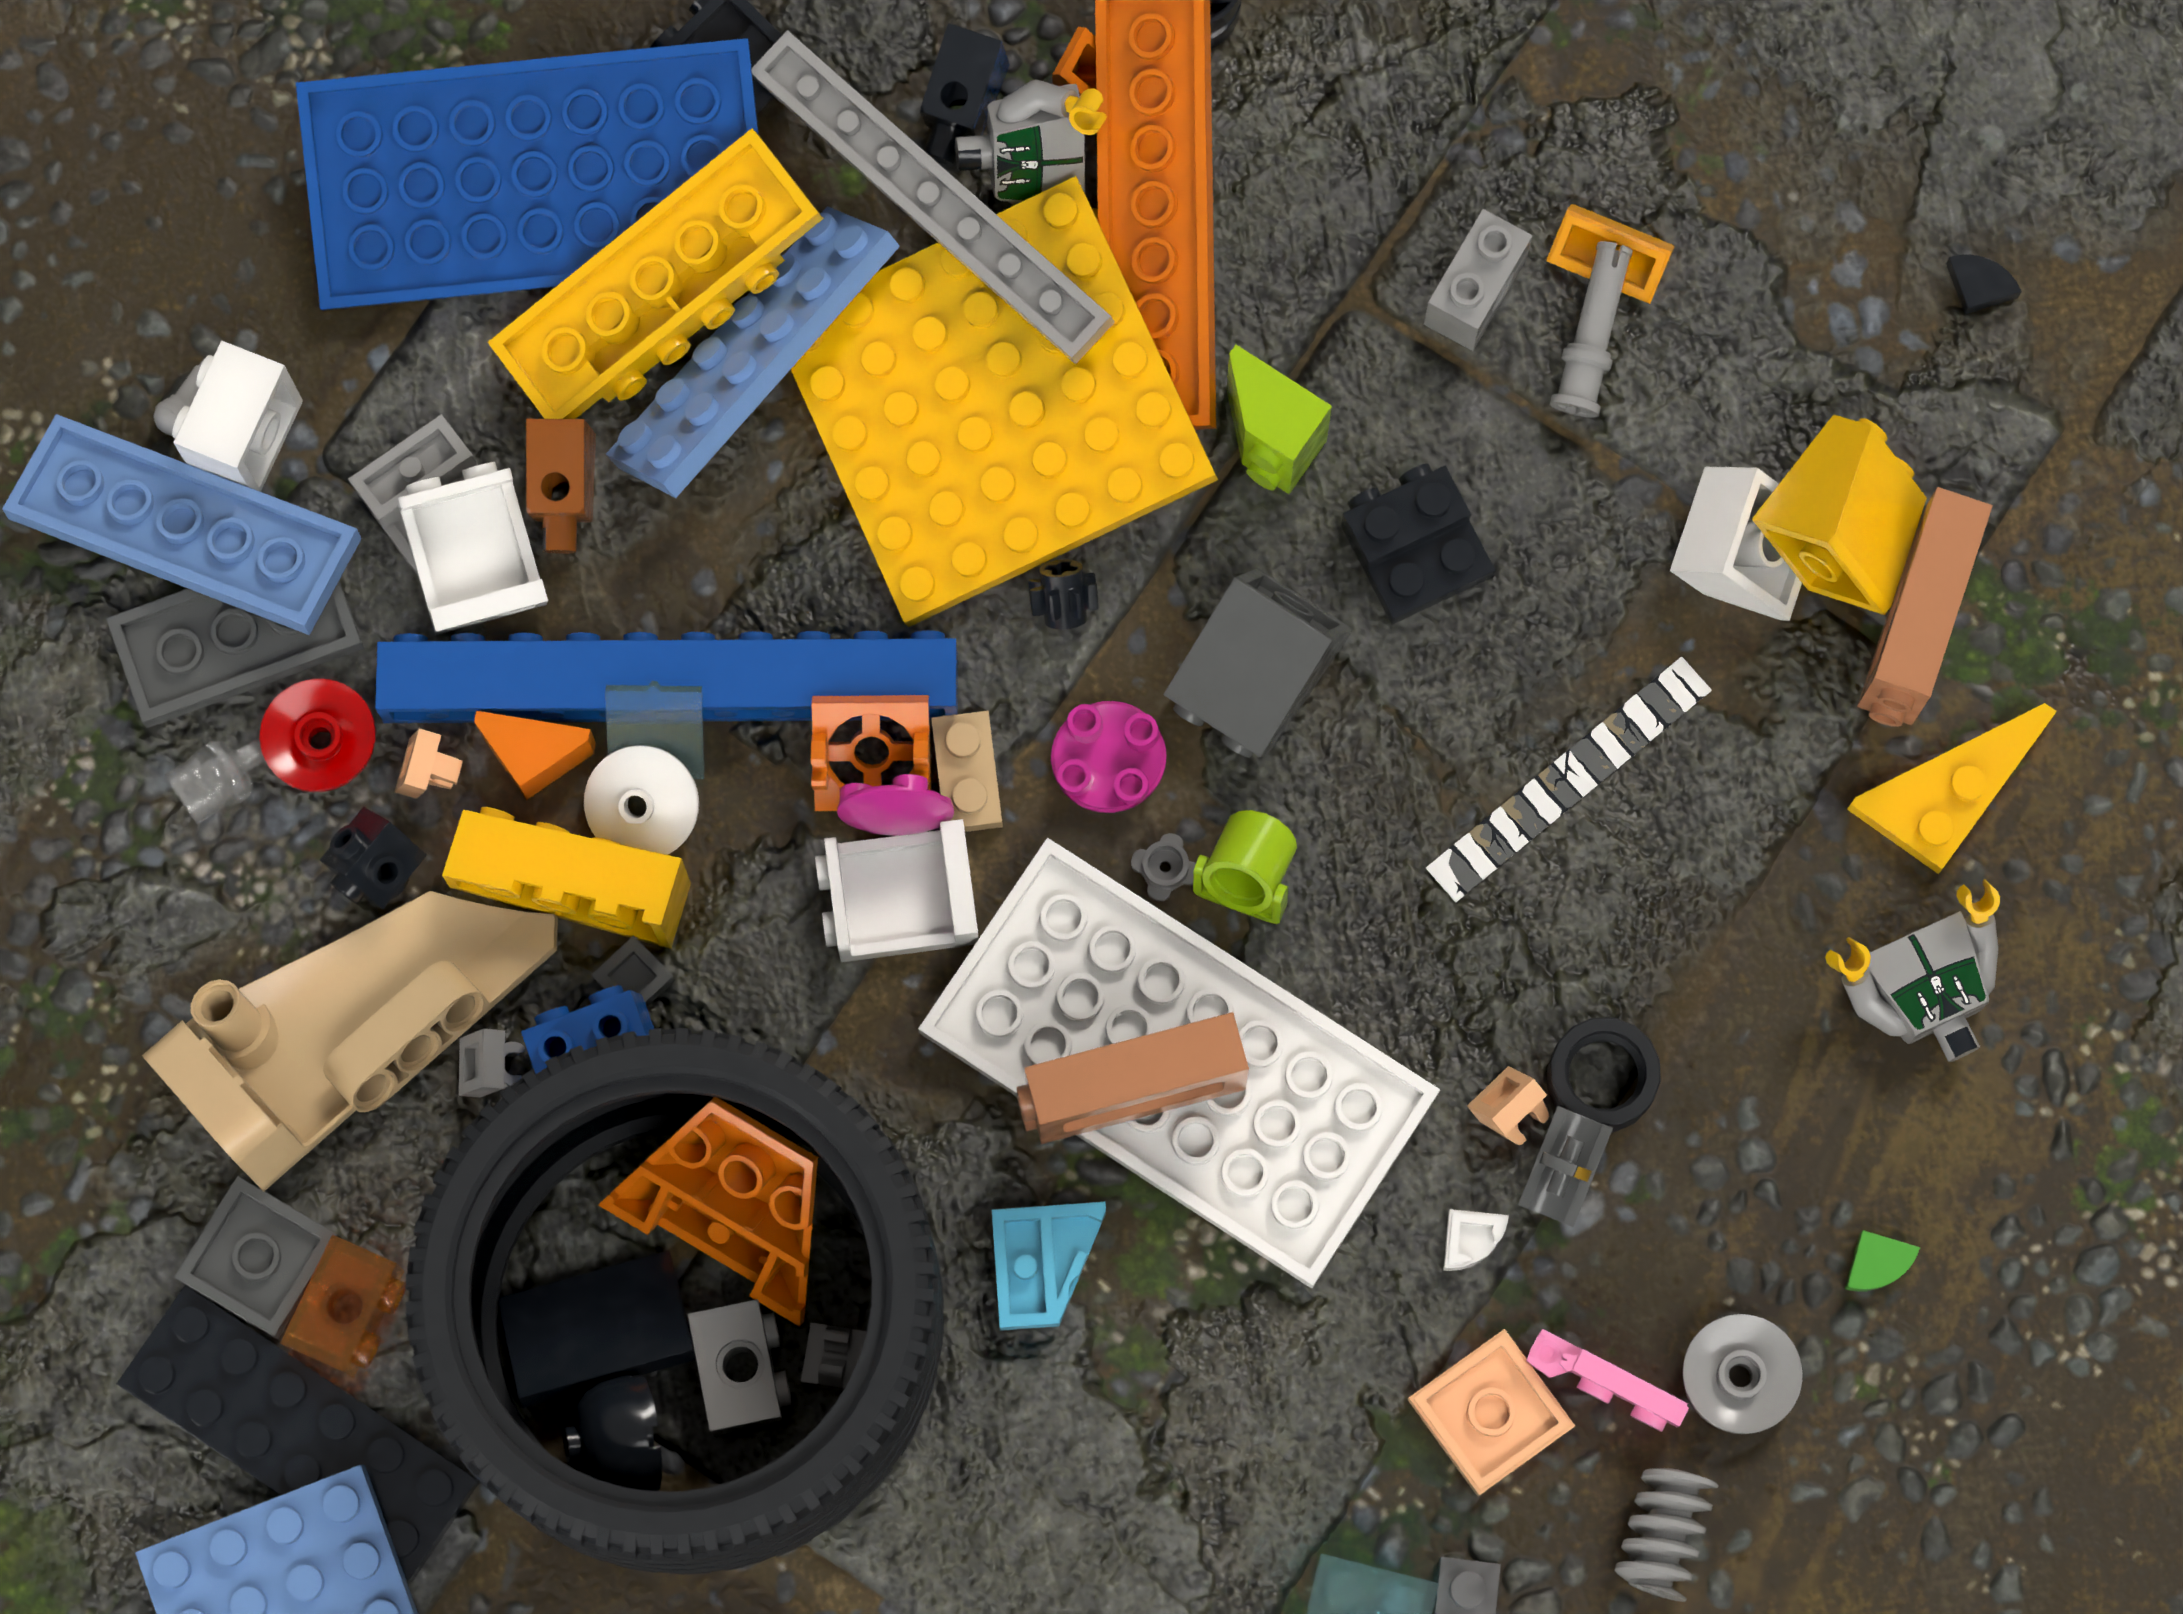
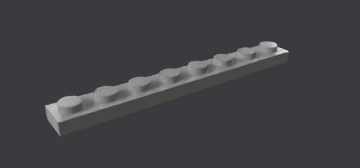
(932, 197)

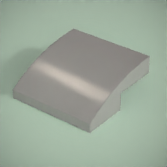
(423, 455)

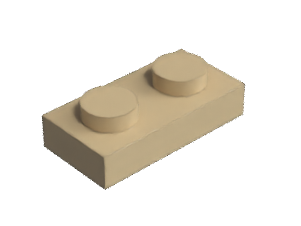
(968, 768)

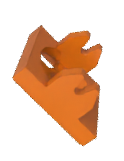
(832, 711)

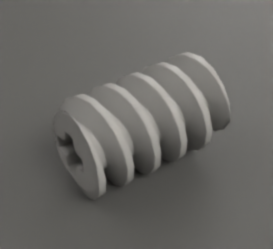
(1664, 1531)

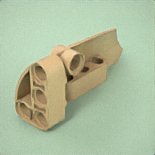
(343, 1025)

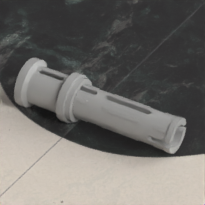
(1587, 356)

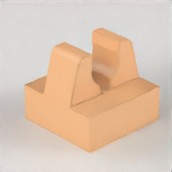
(426, 766)
(1508, 1102)

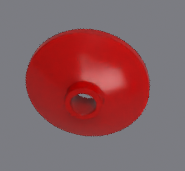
(305, 711)

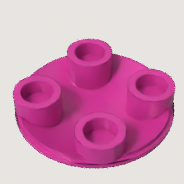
(1108, 756)
(894, 809)

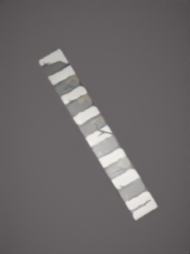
(1568, 779)

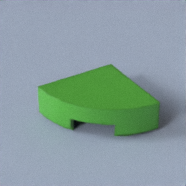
(1878, 1262)

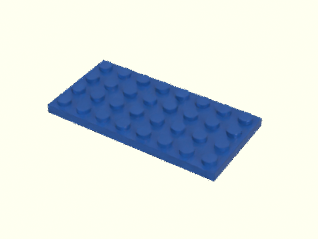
(505, 166)

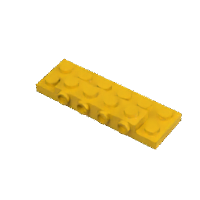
(658, 283)

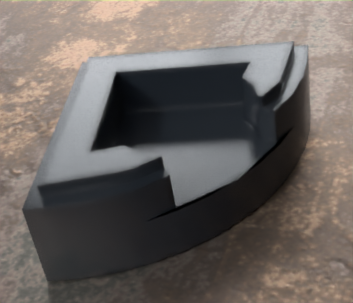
(1981, 282)

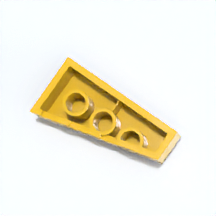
(568, 875)

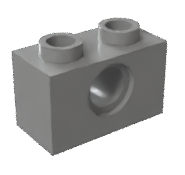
(1477, 279)
(716, 1339)

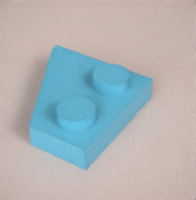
(1041, 1260)

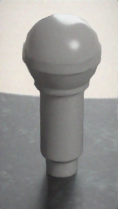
(169, 408)

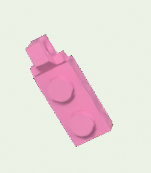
(1602, 1380)

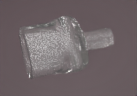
(215, 778)

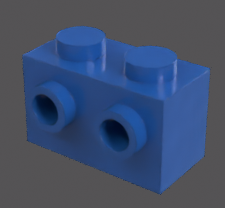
(608, 1016)

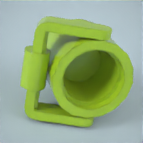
(1248, 866)

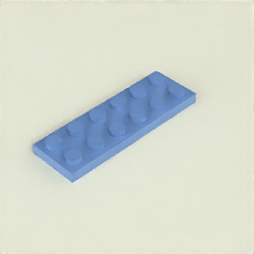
(751, 352)
(182, 524)

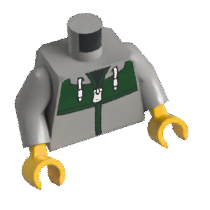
(1033, 139)
(1928, 977)

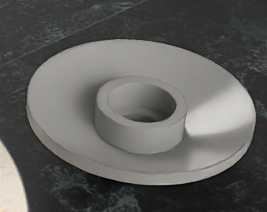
(1767, 1356)

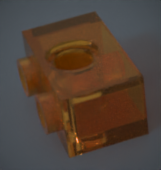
(343, 1272)

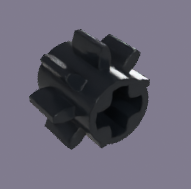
(1063, 594)

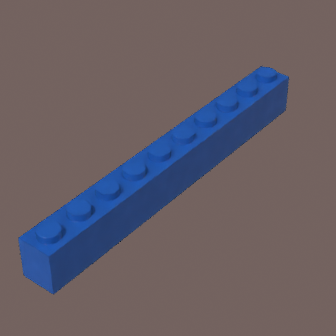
(739, 678)

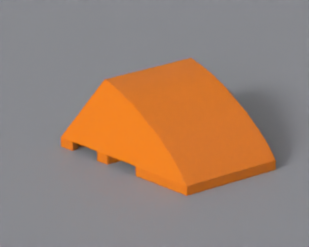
(734, 1197)

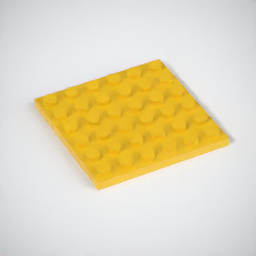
(975, 434)

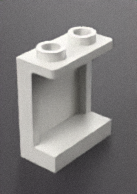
(471, 548)
(898, 894)

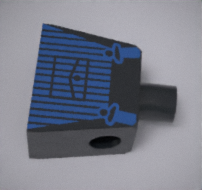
(968, 70)

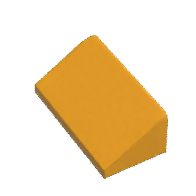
(1577, 243)

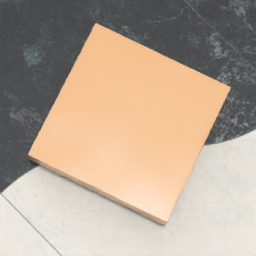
(1491, 1412)

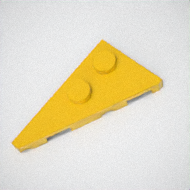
(1942, 799)

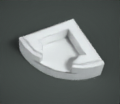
(1471, 1237)

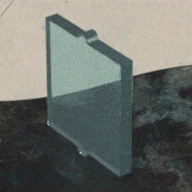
(658, 718)

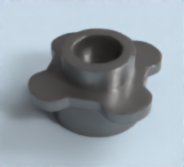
(1148, 863)

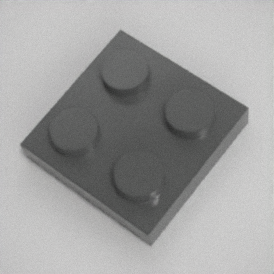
(255, 1257)

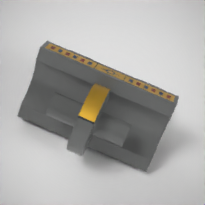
(1565, 1166)

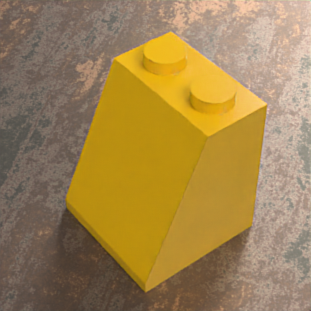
(1846, 515)

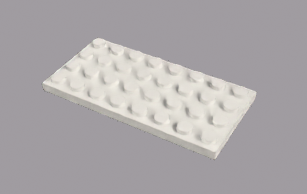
(1094, 965)

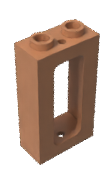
(1924, 608)
(1133, 1078)

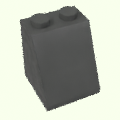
(1255, 663)

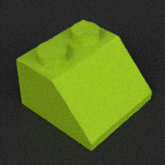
(1274, 421)

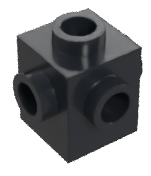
(371, 859)

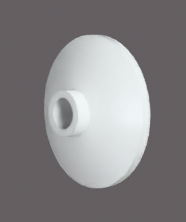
(663, 785)

